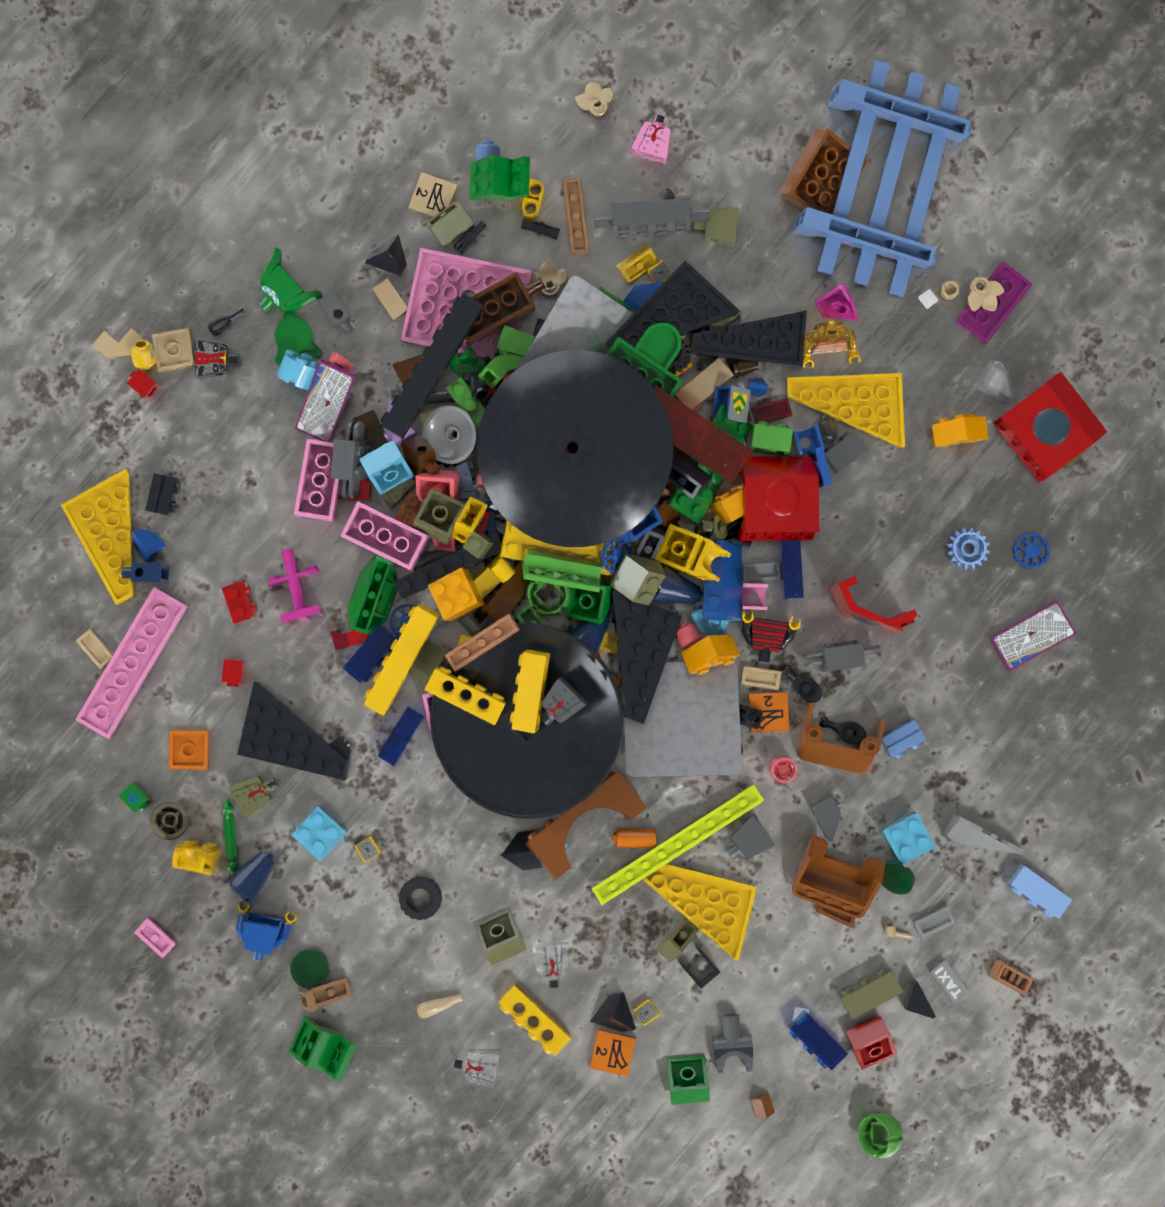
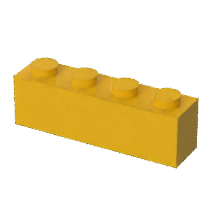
(530, 691)

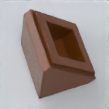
(762, 1106)

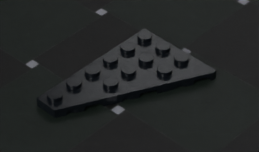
(282, 738)

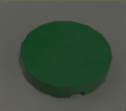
(897, 877)
(309, 968)

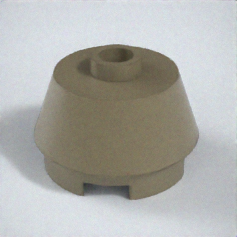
(168, 821)

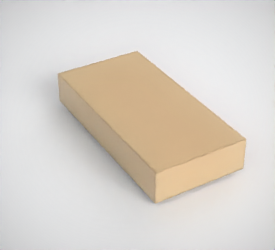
(390, 299)
(95, 648)
(761, 677)

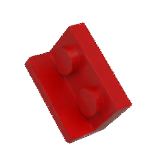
(239, 601)

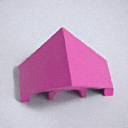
(837, 304)

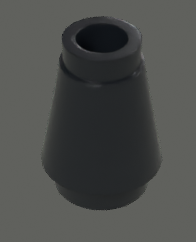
(478, 387)

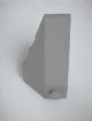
(969, 834)

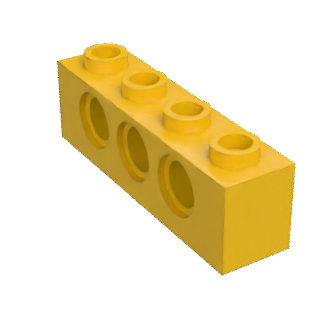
(436, 687)
(517, 995)

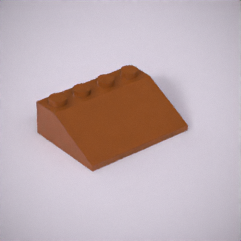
(818, 173)

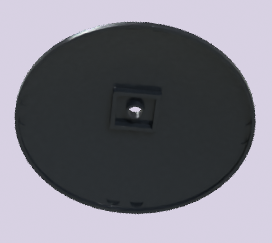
(619, 458)
(521, 770)

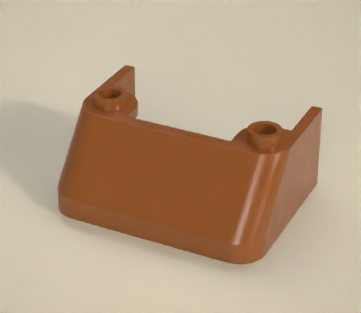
(814, 750)

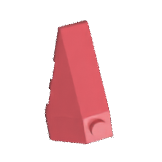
(445, 482)

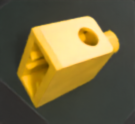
(464, 525)

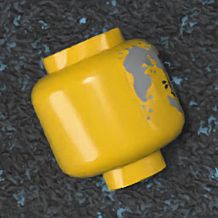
(143, 354)

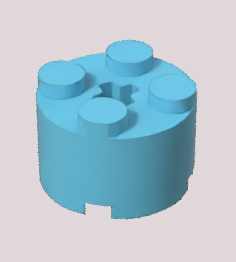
(297, 369)

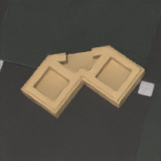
(111, 348)

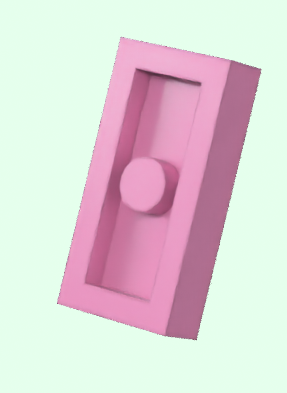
(155, 937)

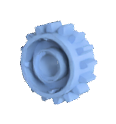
(978, 548)

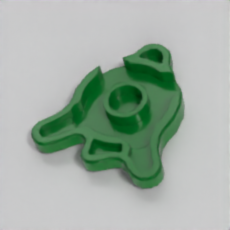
(294, 335)

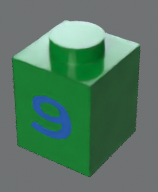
(135, 797)

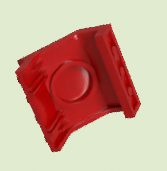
(780, 499)

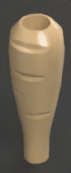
(435, 1006)

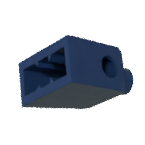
(153, 573)

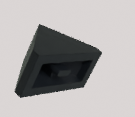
(917, 1001)

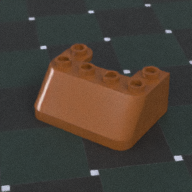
(836, 882)

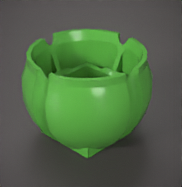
(541, 606)
(873, 1135)

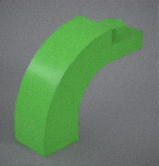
(499, 368)

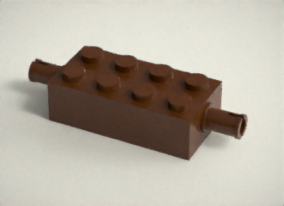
(503, 305)

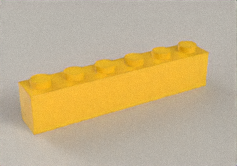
(399, 663)

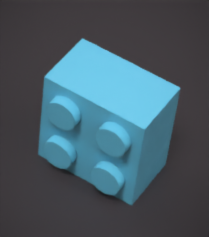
(386, 467)
(320, 832)
(907, 838)

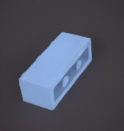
(1039, 892)

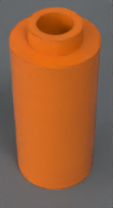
(635, 838)

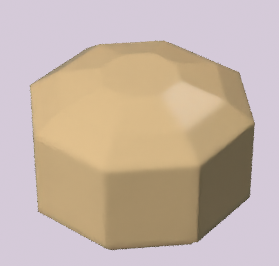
(949, 290)

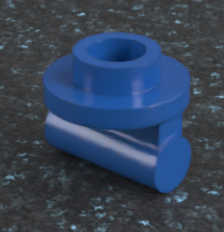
(758, 387)

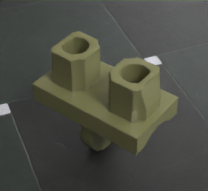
(711, 529)

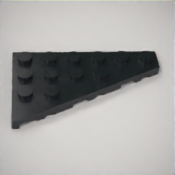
(682, 301)
(644, 644)

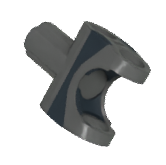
(732, 1043)

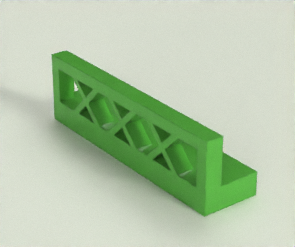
(562, 568)

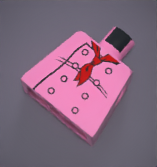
(653, 140)

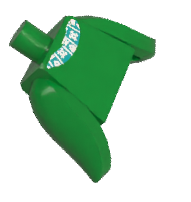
(281, 288)

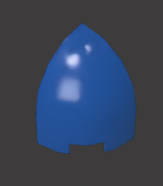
(147, 544)

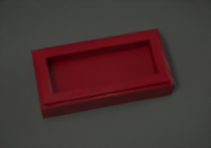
(772, 411)

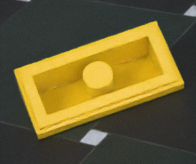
(637, 264)

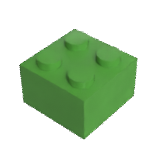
(771, 439)

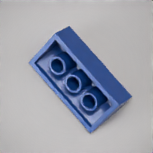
(724, 598)

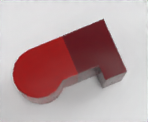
(348, 639)

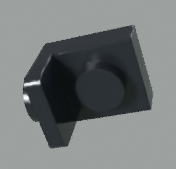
(750, 716)

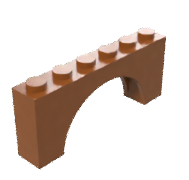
(550, 842)

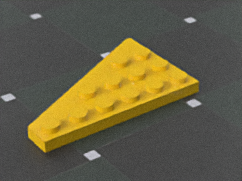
(861, 401)
(105, 530)
(708, 901)

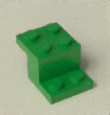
(499, 178)
(322, 1049)

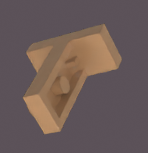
(324, 994)

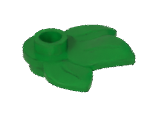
(467, 363)

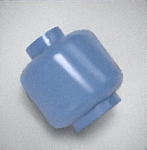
(487, 149)

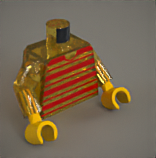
(829, 338)

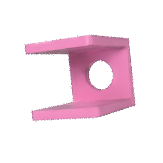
(760, 590)

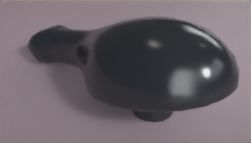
(805, 687)
(848, 731)

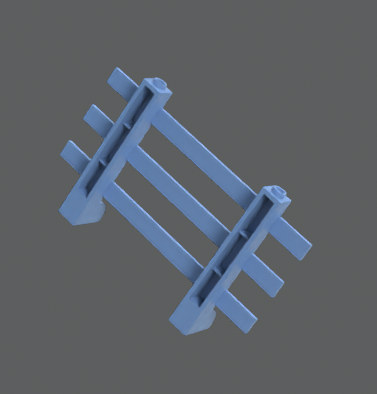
(872, 238)

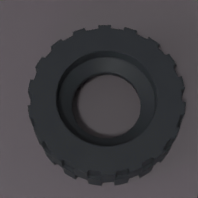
(420, 883)

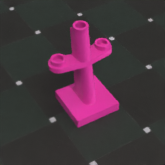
(293, 577)

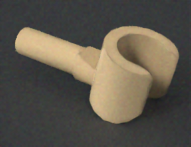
(890, 931)

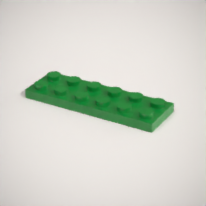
(696, 509)

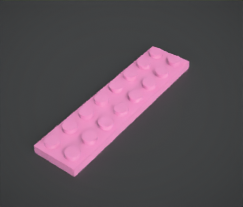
(131, 663)

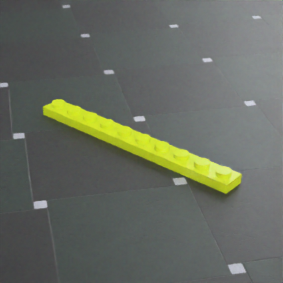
(677, 844)

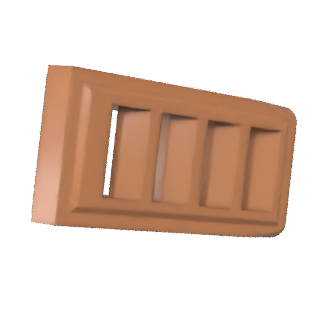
(1000, 971)

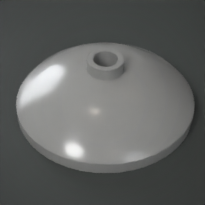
(440, 429)

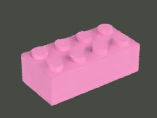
(317, 491)
(384, 536)

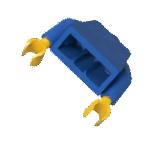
(262, 932)

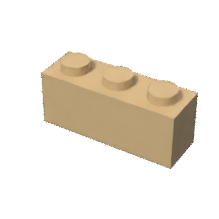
(704, 385)

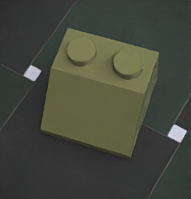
(438, 516)
(638, 578)
(500, 937)

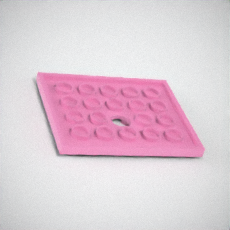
(438, 283)

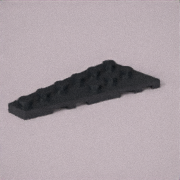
(766, 340)

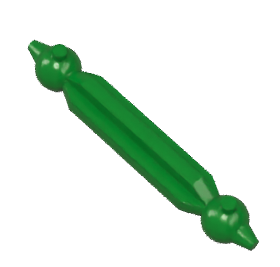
(230, 836)

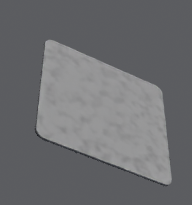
(578, 321)
(688, 726)

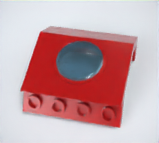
(1050, 427)
(848, 608)

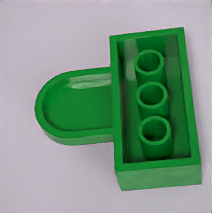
(652, 355)

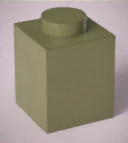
(478, 544)

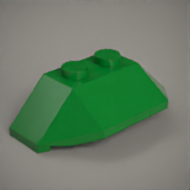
(372, 595)

